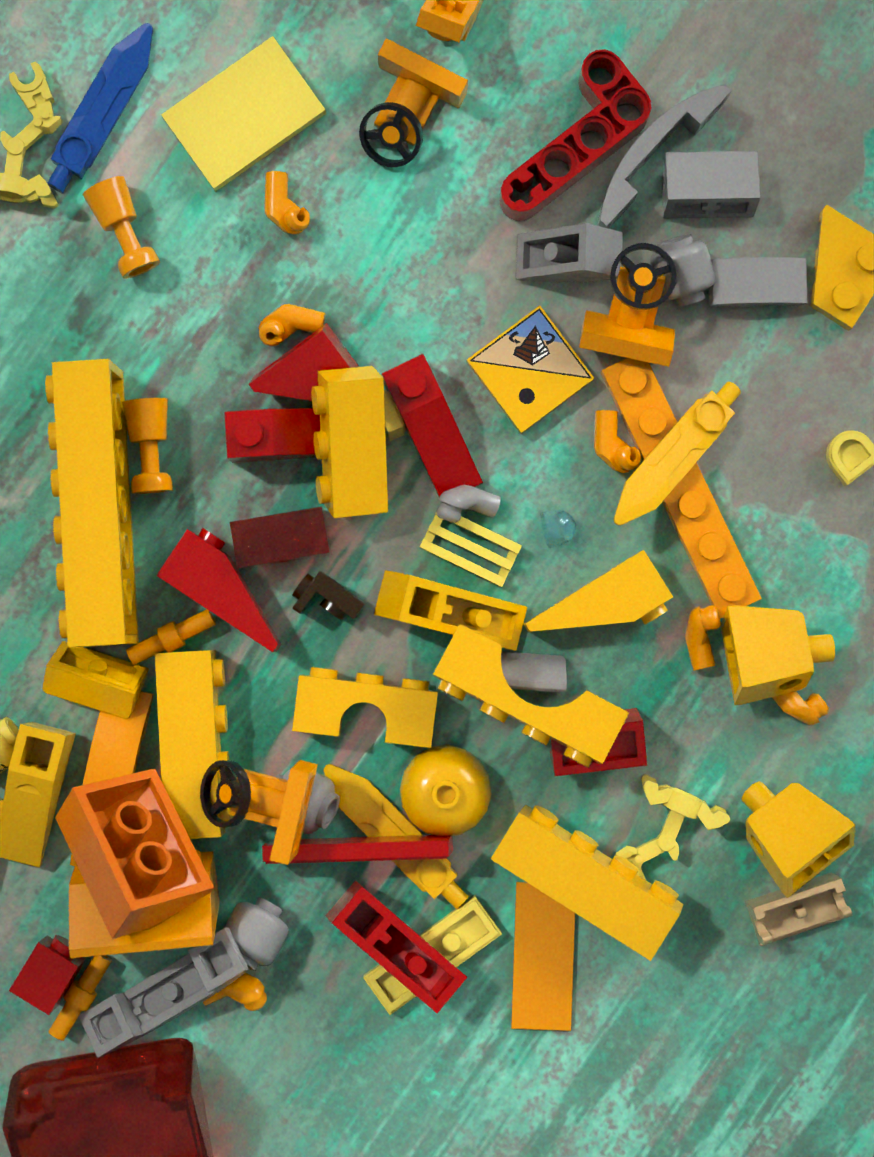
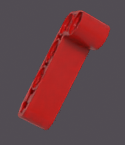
(568, 145)

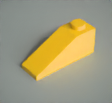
(618, 596)
(445, 607)

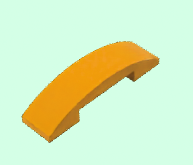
(117, 744)

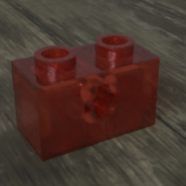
(280, 538)

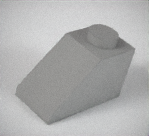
(568, 254)

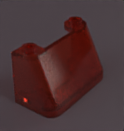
(115, 1105)

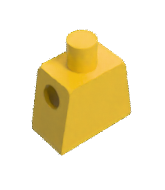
(770, 651)
(795, 833)

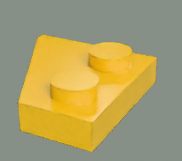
(842, 269)

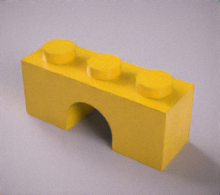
(324, 700)

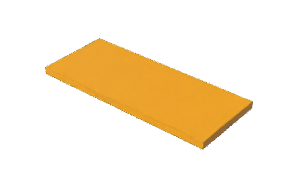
(542, 962)

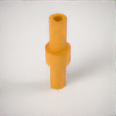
(171, 636)
(79, 996)

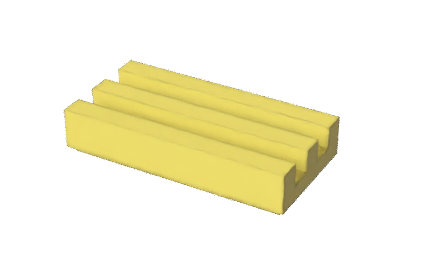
(505, 563)

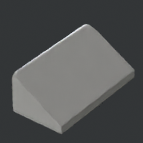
(534, 671)

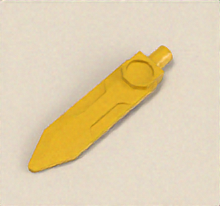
(676, 454)
(379, 817)

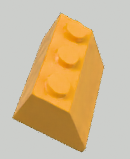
(187, 928)

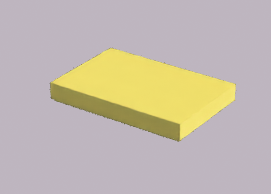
(244, 113)

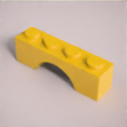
(584, 725)

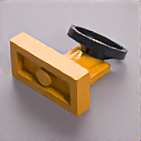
(409, 102)
(630, 323)
(262, 800)

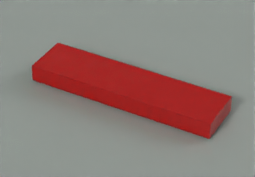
(368, 849)

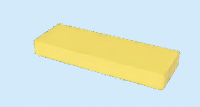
(453, 936)

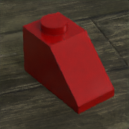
(298, 368)

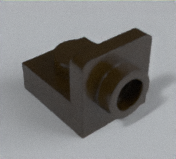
(336, 597)

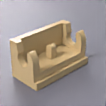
(809, 907)

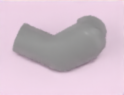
(466, 498)

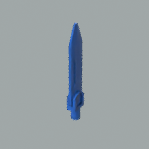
(101, 107)

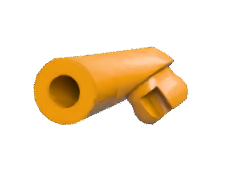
(280, 208)
(286, 321)
(612, 448)
(697, 637)
(804, 711)
(245, 990)

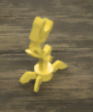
(39, 102)
(680, 805)

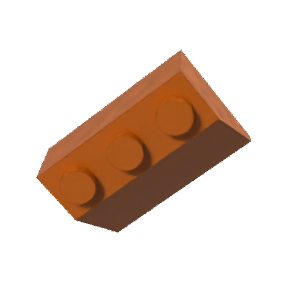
(132, 851)

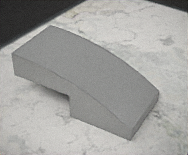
(759, 282)

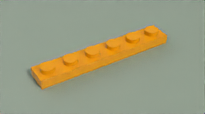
(691, 501)

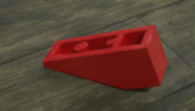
(431, 425)
(270, 434)
(213, 581)
(396, 946)

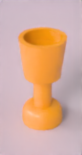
(115, 211)
(147, 426)

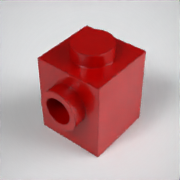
(47, 974)

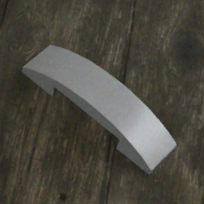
(692, 113)
(164, 995)

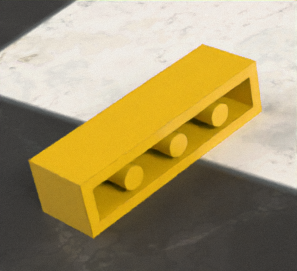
(190, 733)
(588, 881)

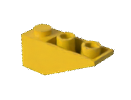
(33, 791)

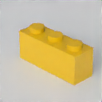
(351, 441)

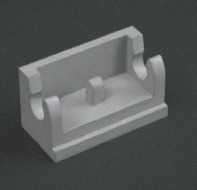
(710, 184)

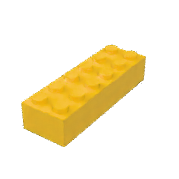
(93, 503)

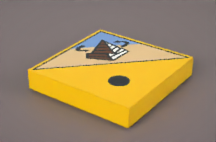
(530, 369)

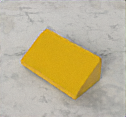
(94, 680)

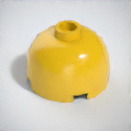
(445, 790)

